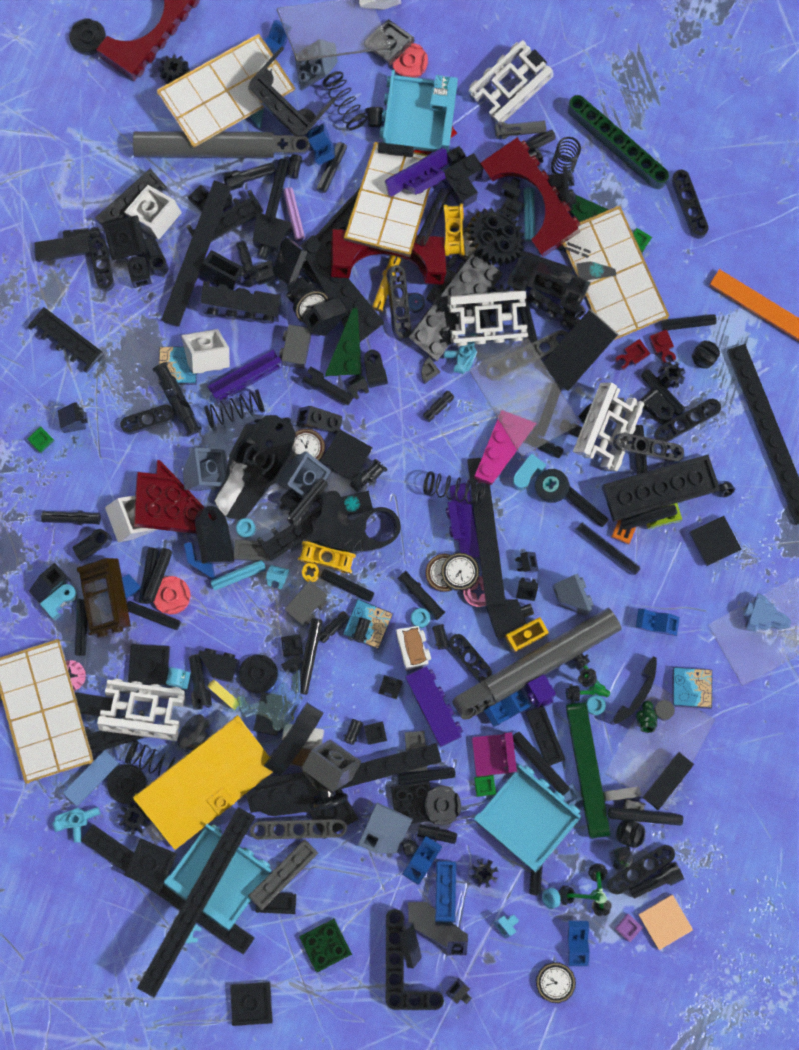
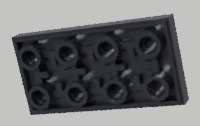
(579, 349)

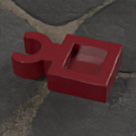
(662, 344)
(634, 353)

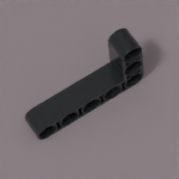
(398, 968)

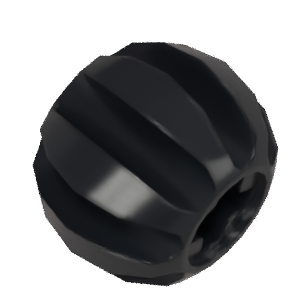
(705, 354)
(668, 369)
(631, 833)
(480, 868)

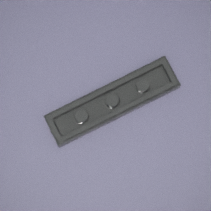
(282, 874)

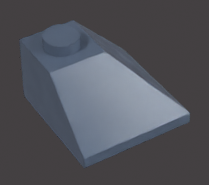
(204, 469)
(302, 474)

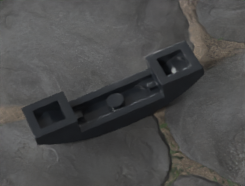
(649, 672)
(294, 739)

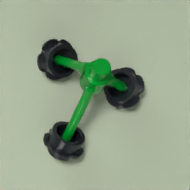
(587, 679)
(600, 903)

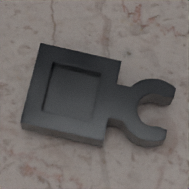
(262, 274)

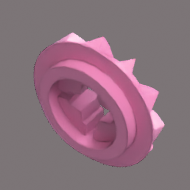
(471, 597)
(77, 669)

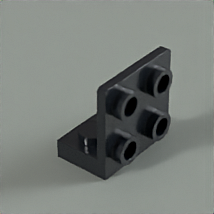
(563, 183)

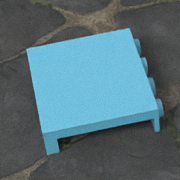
(409, 114)
(528, 817)
(236, 884)

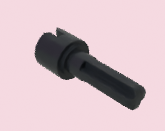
(237, 179)
(319, 382)
(200, 695)
(669, 874)

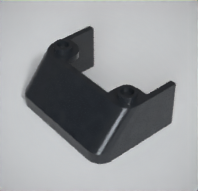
(296, 122)

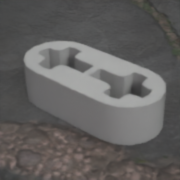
(619, 794)

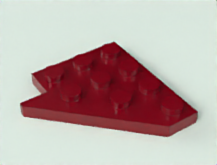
(164, 502)

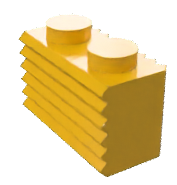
(526, 635)

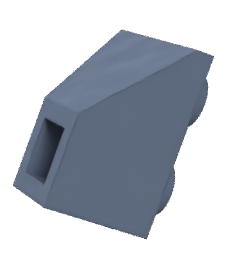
(314, 70)
(572, 595)
(384, 830)

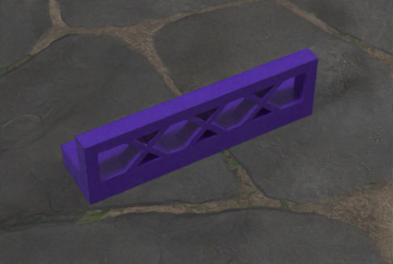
(245, 376)

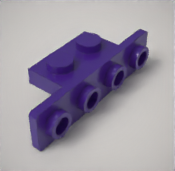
(419, 175)
(463, 522)

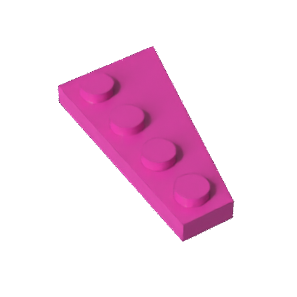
(496, 455)

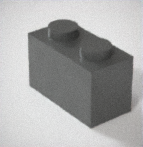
(296, 346)
(307, 603)

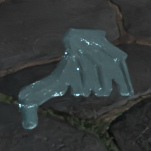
(279, 705)

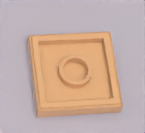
(665, 922)

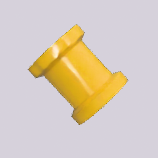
(313, 567)

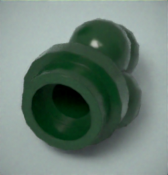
(647, 718)

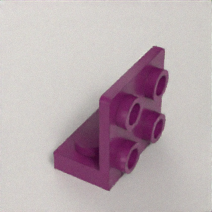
(494, 754)

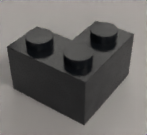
(460, 178)

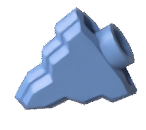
(764, 615)

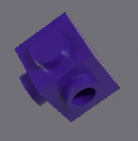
(540, 692)

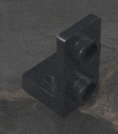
(318, 418)

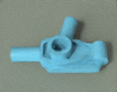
(465, 355)
(74, 819)

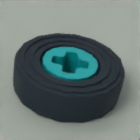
(559, 490)

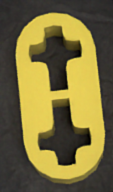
(223, 694)

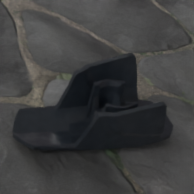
(254, 465)

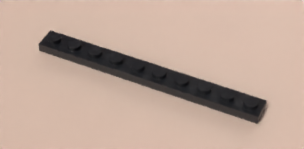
(767, 426)
(366, 772)
(121, 856)
(195, 903)

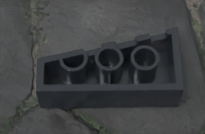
(240, 303)

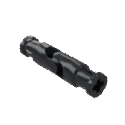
(178, 402)

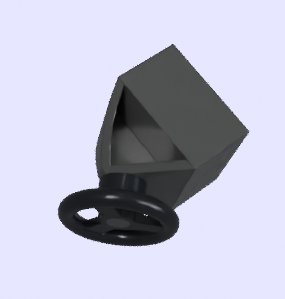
(329, 769)

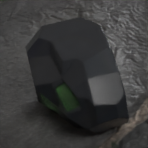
(621, 857)

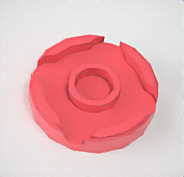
(411, 62)
(172, 596)

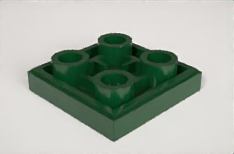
(325, 945)

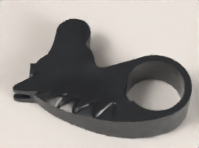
(347, 535)

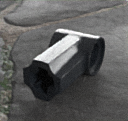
(154, 256)
(90, 544)

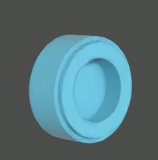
(245, 528)
(420, 617)
(595, 705)
(551, 898)

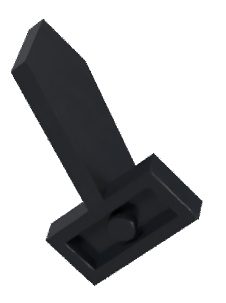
(443, 933)

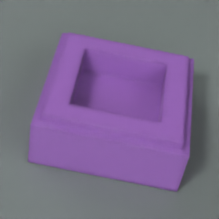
(628, 927)

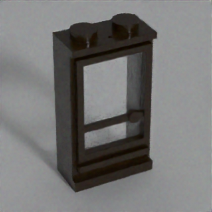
(104, 597)

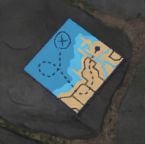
(177, 365)
(379, 622)
(692, 688)

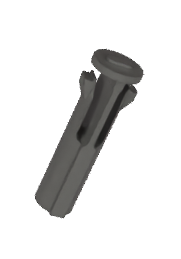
(519, 129)

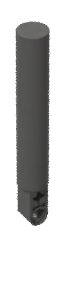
(221, 145)
(537, 664)

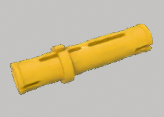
(382, 293)

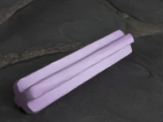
(294, 214)

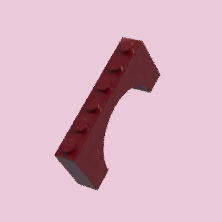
(134, 55)
(516, 162)
(428, 258)

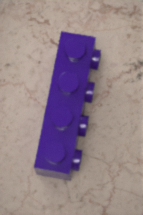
(433, 706)

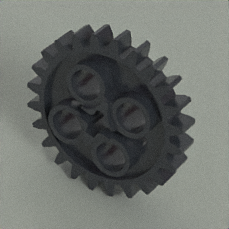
(501, 235)

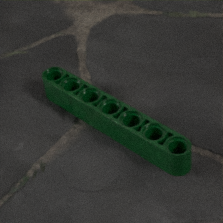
(619, 150)
(587, 770)

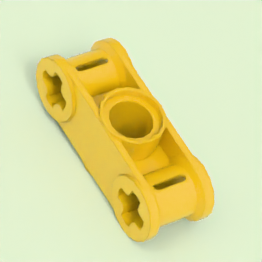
(454, 240)
(316, 553)

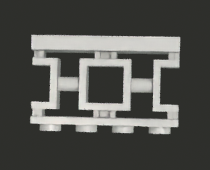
(521, 92)
(487, 303)
(596, 423)
(138, 724)

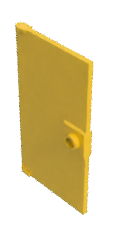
(204, 782)

